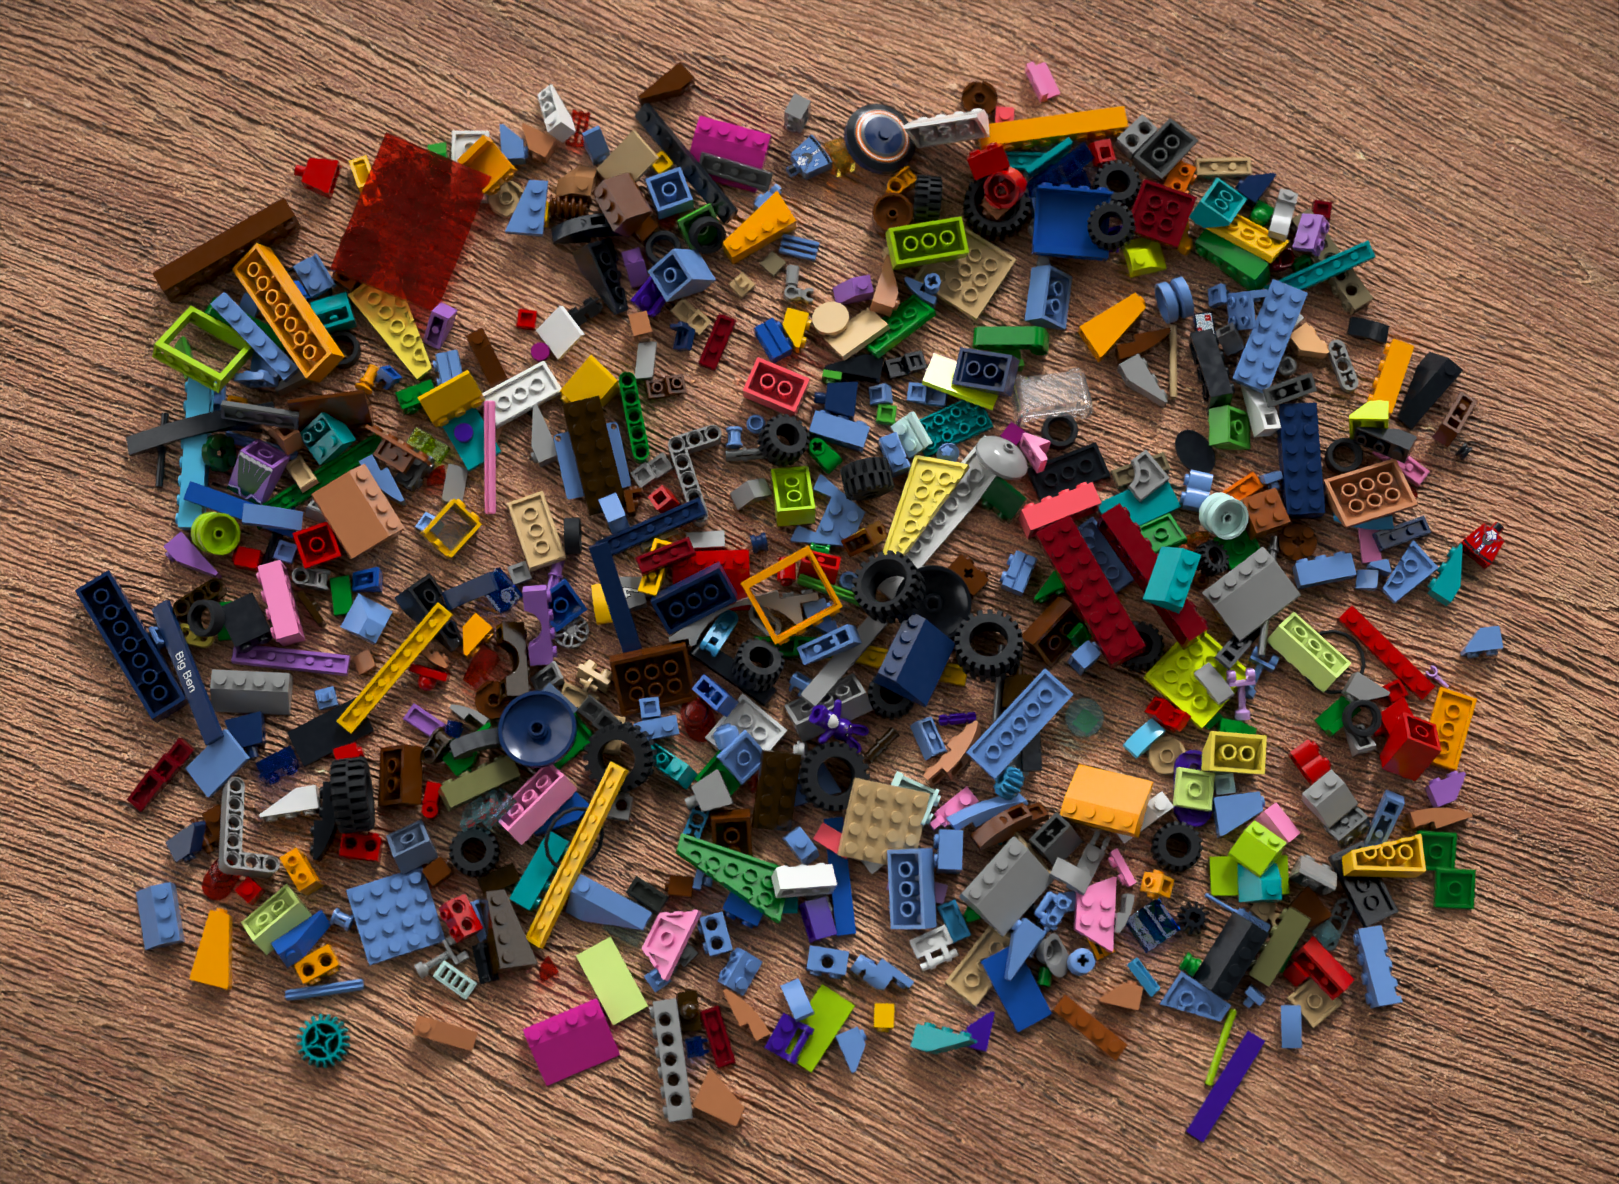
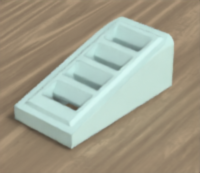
(437, 975)

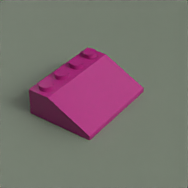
(732, 143)
(571, 1042)

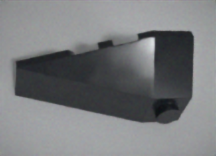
(599, 267)
(1429, 382)
(418, 602)

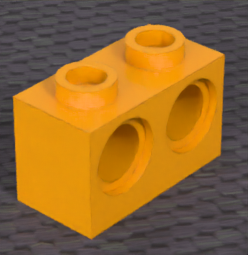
(315, 959)

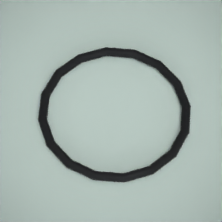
(1357, 646)
(552, 825)

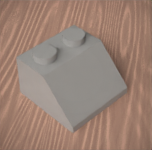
(1329, 799)

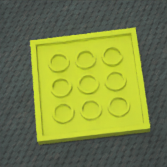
(1176, 681)

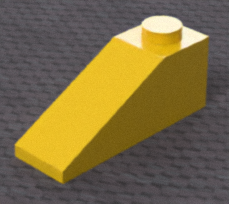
(652, 582)

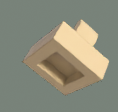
(741, 285)

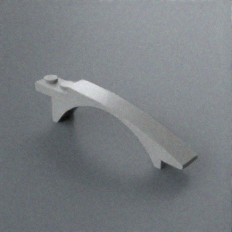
(788, 605)

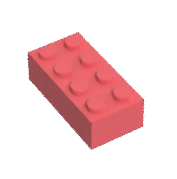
(1076, 503)

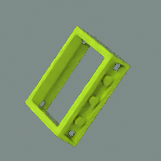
(192, 367)

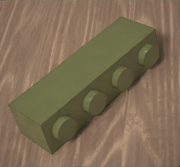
(479, 782)
(1279, 946)

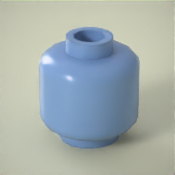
(725, 735)

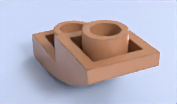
(436, 659)

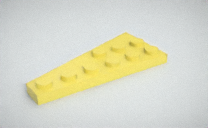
(395, 325)
(923, 495)

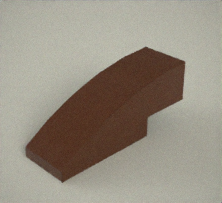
(1141, 344)

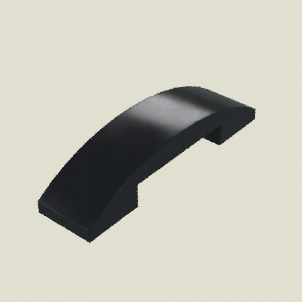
(1234, 649)
(477, 741)

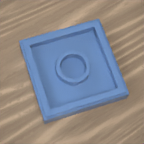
(741, 757)

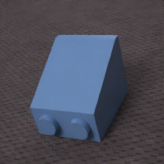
(681, 274)

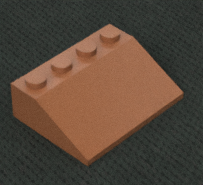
(1368, 493)
(358, 512)

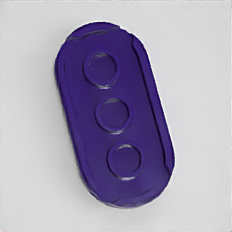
(1192, 760)

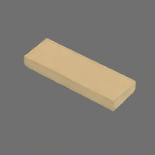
(1223, 167)

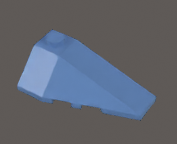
(598, 904)

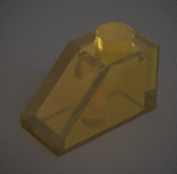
(838, 153)

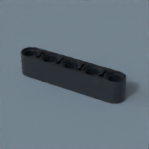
(723, 667)

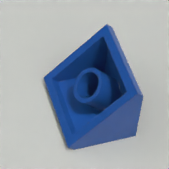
(565, 605)

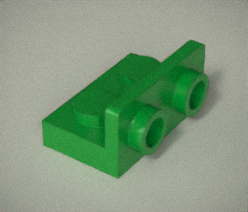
(408, 397)

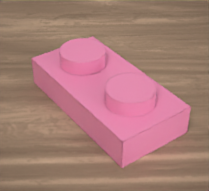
(1125, 876)

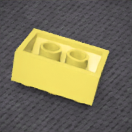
(1234, 753)

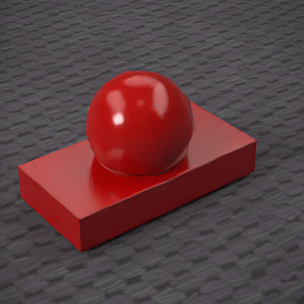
(428, 676)

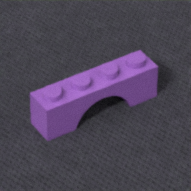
(536, 602)

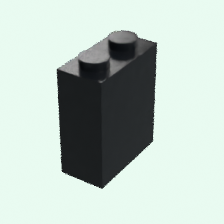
(246, 623)

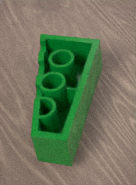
(1233, 260)

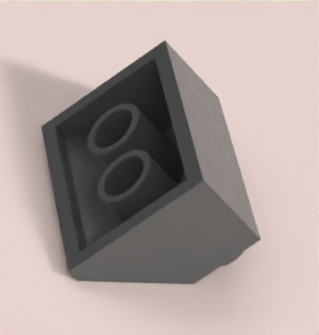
(1164, 150)

